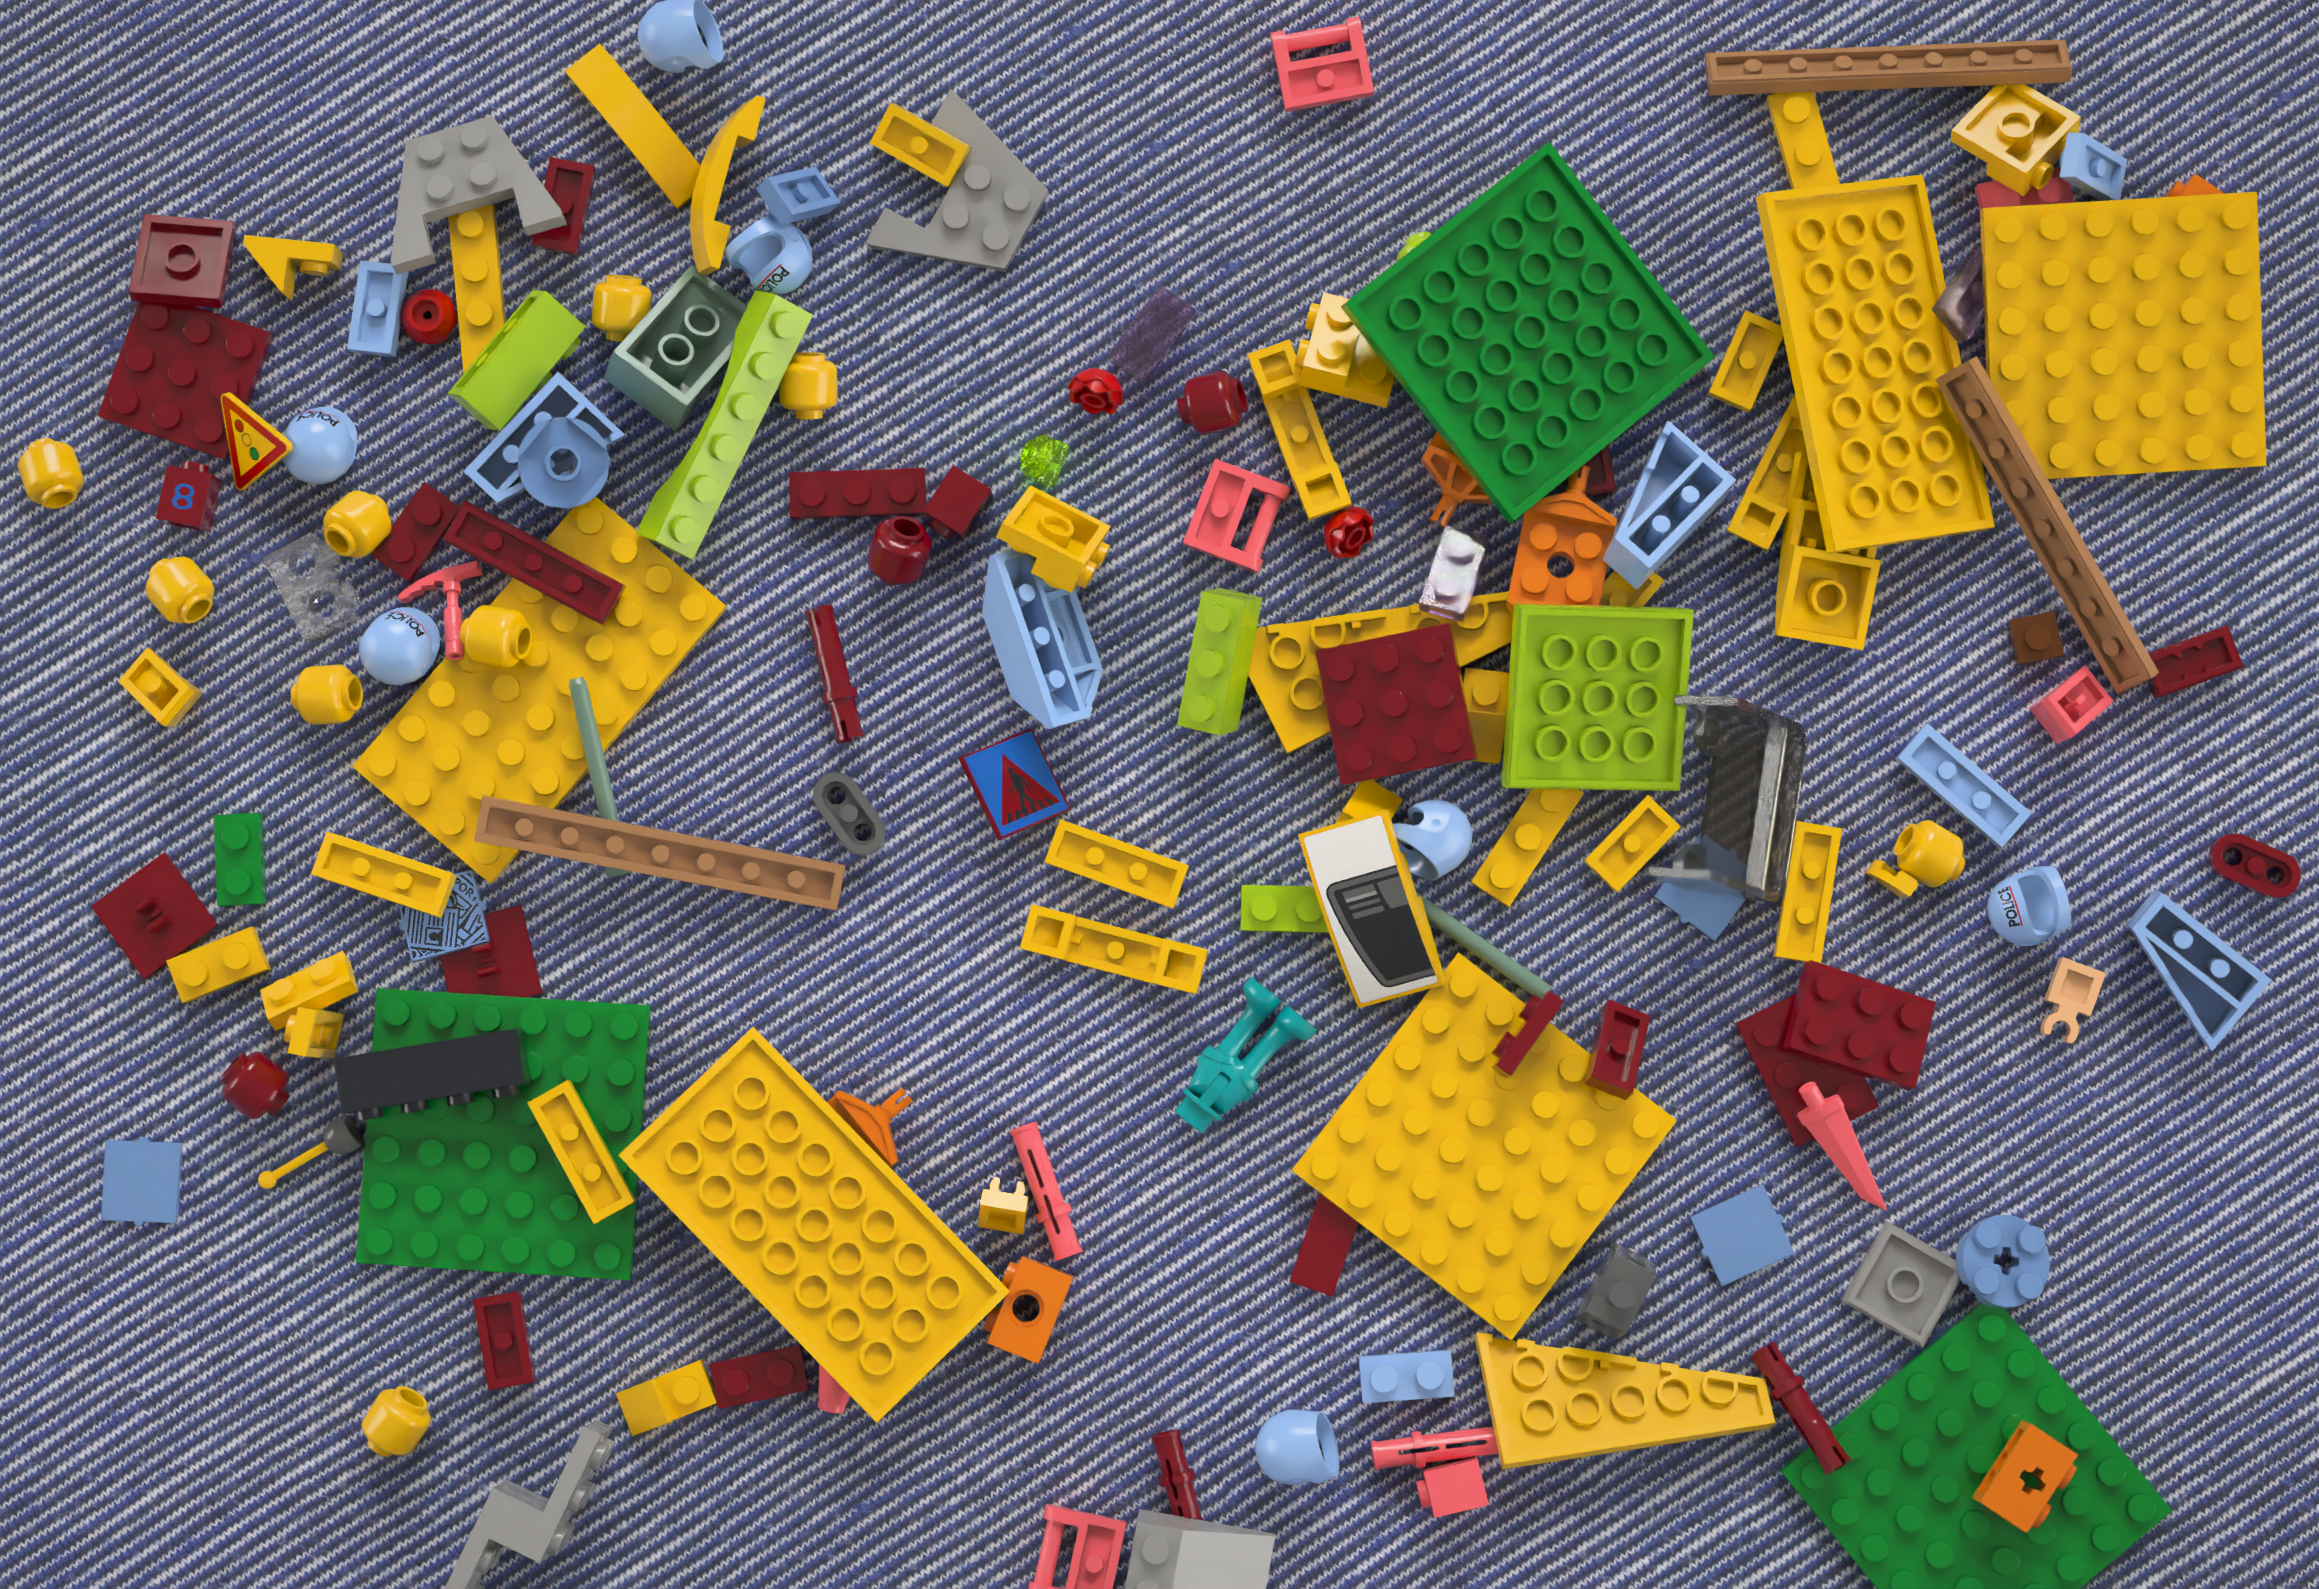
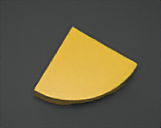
(1897, 882)

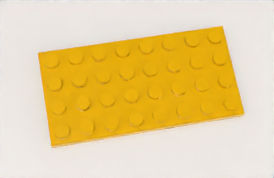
(1863, 350)
(516, 726)
(814, 1224)

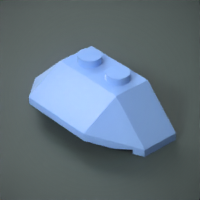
(1040, 641)

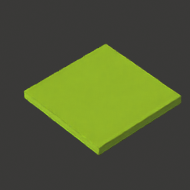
(1596, 697)

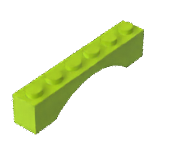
(696, 488)

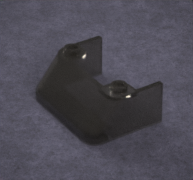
(1747, 802)

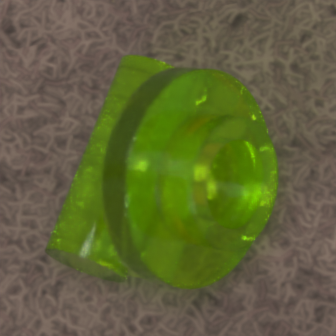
(1043, 459)

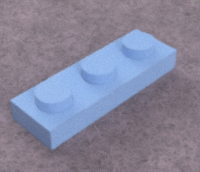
(1963, 786)

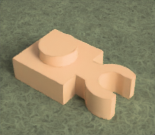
(2073, 991)

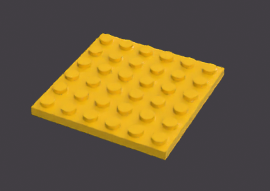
(2128, 332)
(1478, 1171)

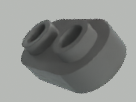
(849, 814)

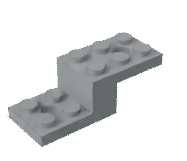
(529, 1521)

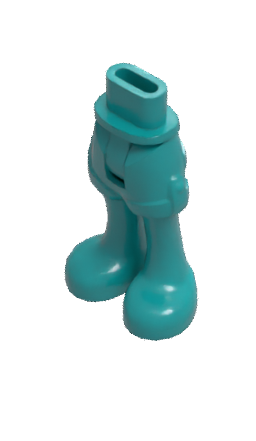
(1225, 1079)

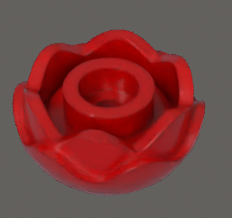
(440, 325)
(1096, 391)
(1348, 531)

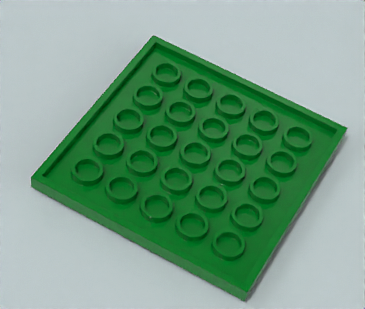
(1528, 332)
(479, 1177)
(1929, 1443)

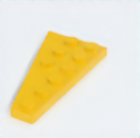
(1287, 669)
(1591, 1403)

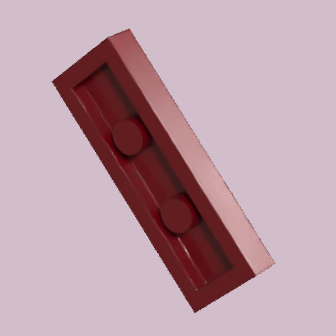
(857, 493)

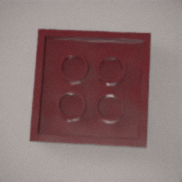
(178, 368)
(1396, 704)

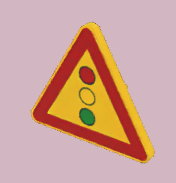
(251, 442)

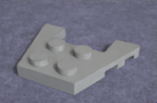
(460, 173)
(983, 209)

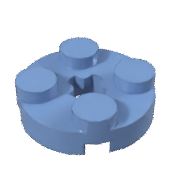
(560, 436)
(2028, 1254)

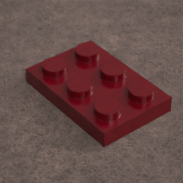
(1859, 1025)
(1787, 1072)

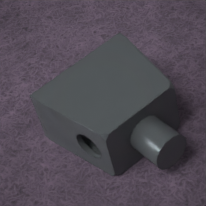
(1616, 1292)

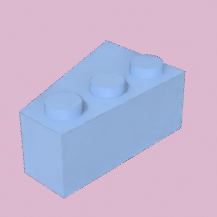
(497, 464)
(2197, 967)

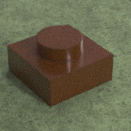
(2035, 638)

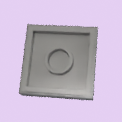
(1903, 1284)

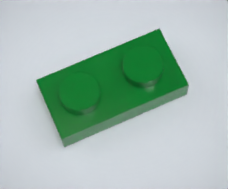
(240, 859)

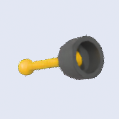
(339, 1137)

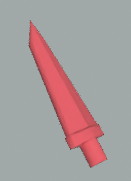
(1833, 1131)

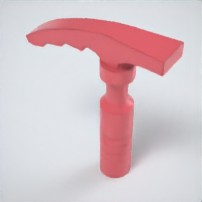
(450, 580)

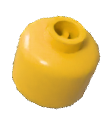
(620, 305)
(809, 385)
(50, 473)
(356, 524)
(180, 590)
(496, 636)
(327, 694)
(1930, 853)
(396, 1421)

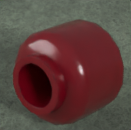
(1212, 402)
(899, 550)
(255, 1085)

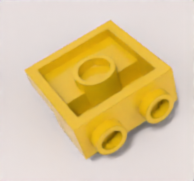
(2016, 135)
(1340, 357)
(1061, 537)

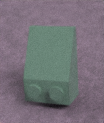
(678, 349)

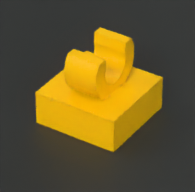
(1003, 1210)

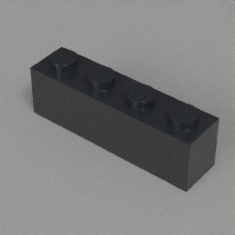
(432, 1072)

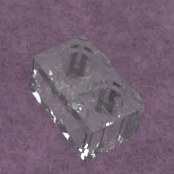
(304, 592)

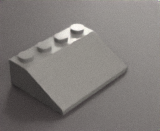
(1197, 1554)

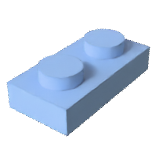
(2092, 167)
(377, 309)
(1406, 1376)

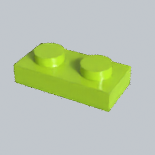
(1281, 909)

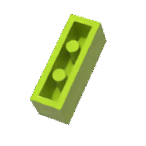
(517, 360)
(1219, 661)

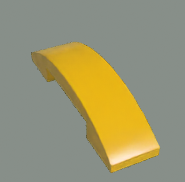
(636, 124)
(708, 235)
(1298, 430)
(1766, 495)
(1114, 949)

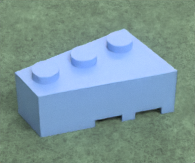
(1667, 505)

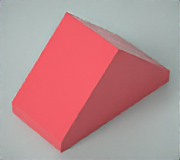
(2071, 705)

